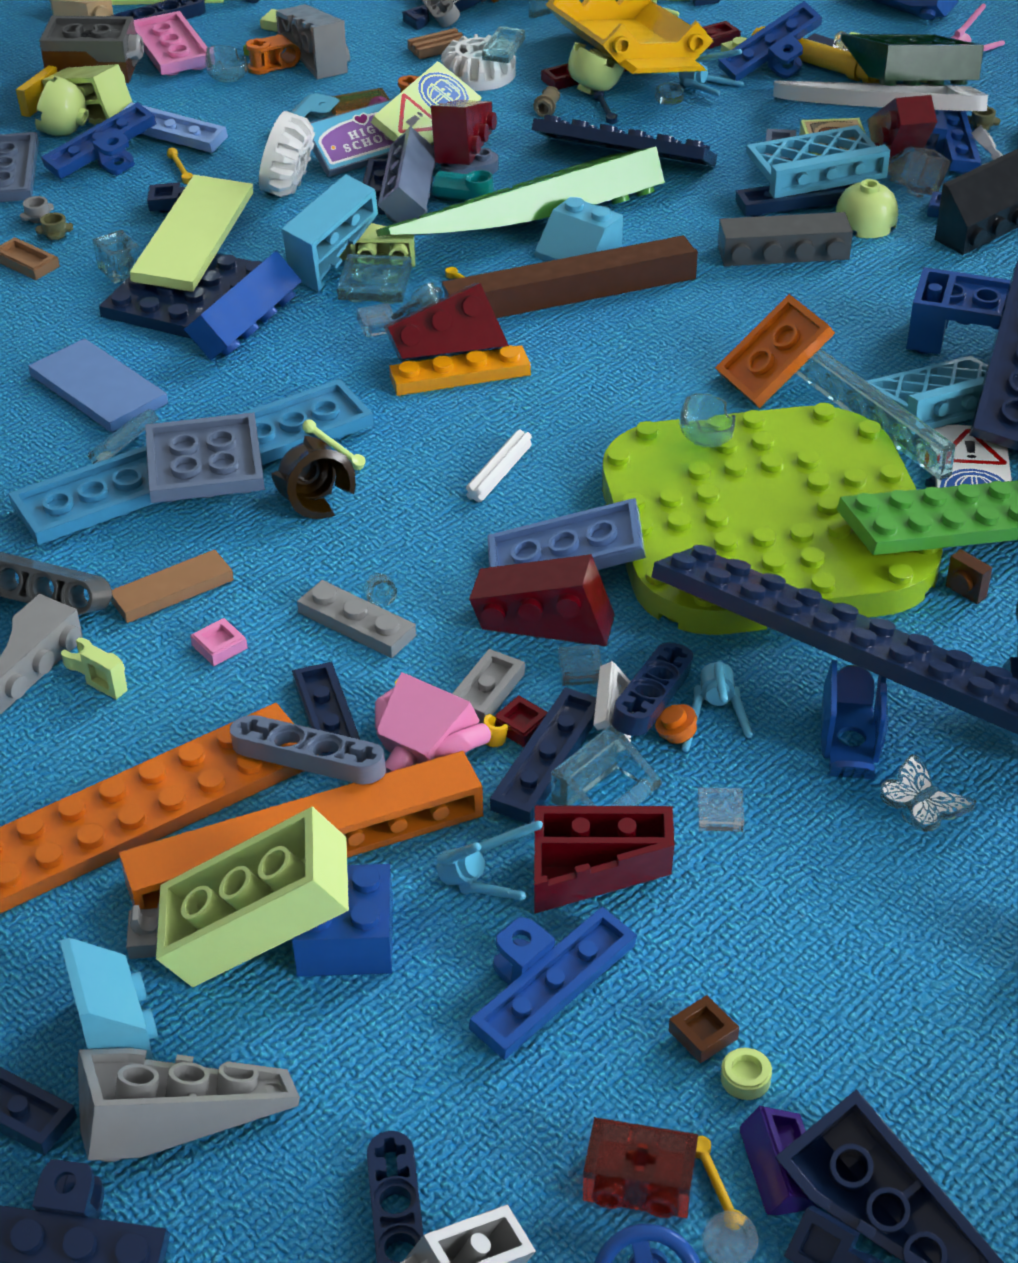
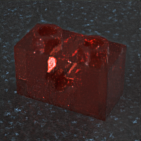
(640, 1168)

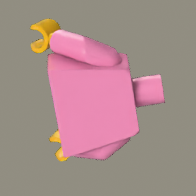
(427, 723)

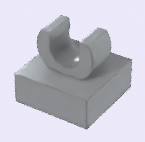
(142, 932)

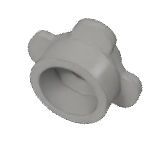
(35, 208)

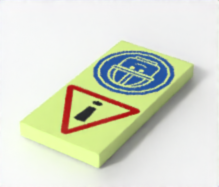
(413, 103)

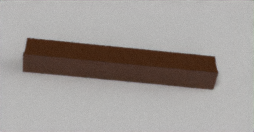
(584, 276)

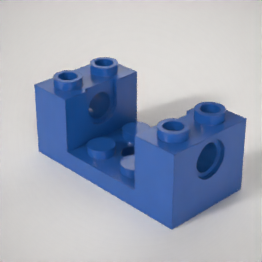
(953, 297)

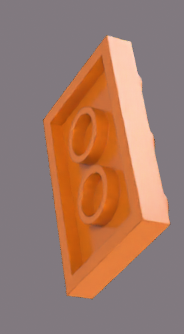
(774, 350)

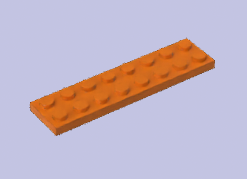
(130, 811)

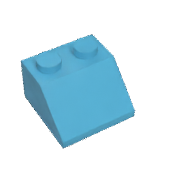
(579, 229)
(108, 998)

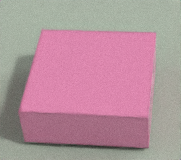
(218, 642)

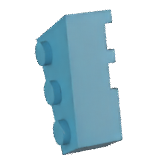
(326, 228)

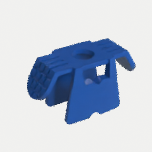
(849, 707)

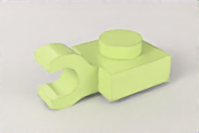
(101, 669)

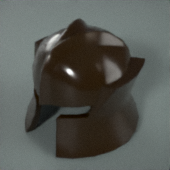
(309, 474)

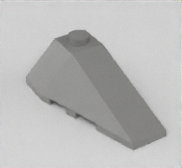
(152, 1105)

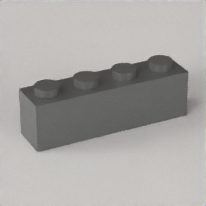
(784, 239)

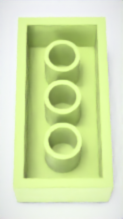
(252, 897)

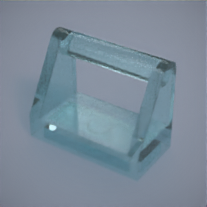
(596, 761)

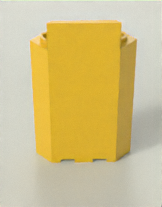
(635, 33)

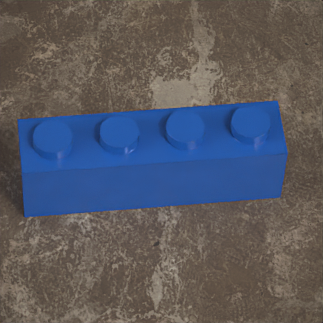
(243, 305)

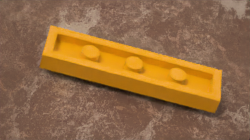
(459, 370)

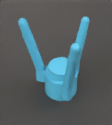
(695, 78)
(718, 689)
(466, 864)

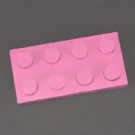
(171, 43)

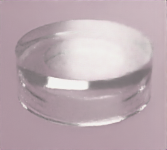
(730, 1238)

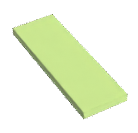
(192, 233)

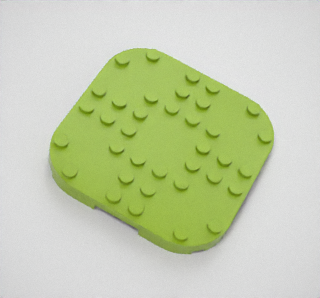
(768, 503)

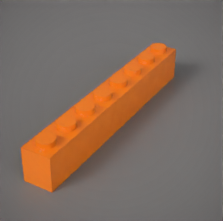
(369, 815)

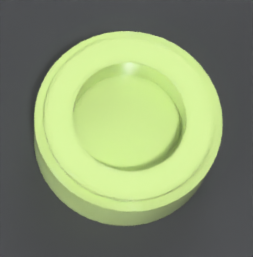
(746, 1073)

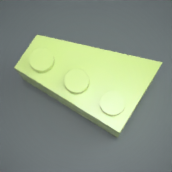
(102, 88)

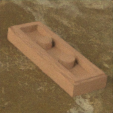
(171, 585)

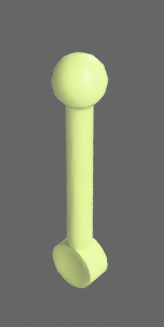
(357, 460)

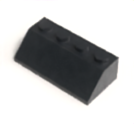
(979, 205)

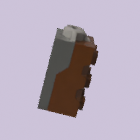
(92, 42)

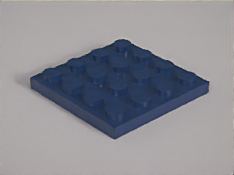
(175, 309)

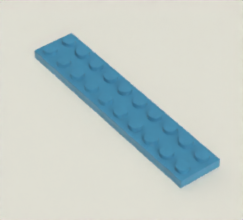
(122, 482)

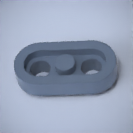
(485, 160)

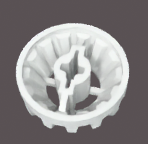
(466, 63)
(286, 154)

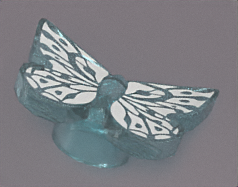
(920, 801)

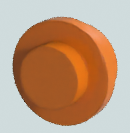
(677, 723)

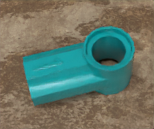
(462, 186)

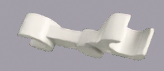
(986, 141)

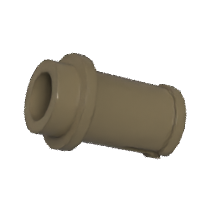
(547, 101)

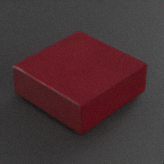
(521, 719)

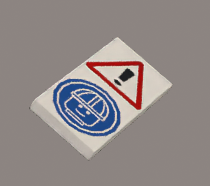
(974, 459)

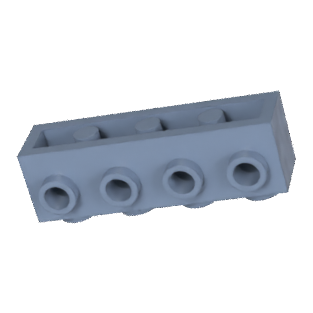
(407, 177)

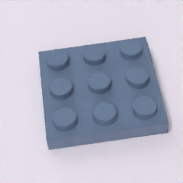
(203, 457)

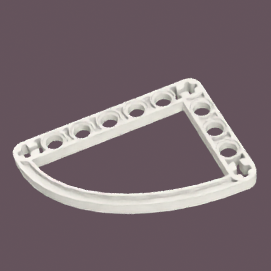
(876, 95)

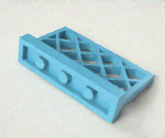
(815, 172)
(937, 392)

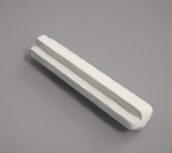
(498, 466)

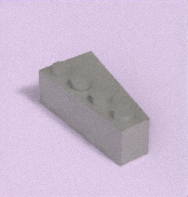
(318, 38)

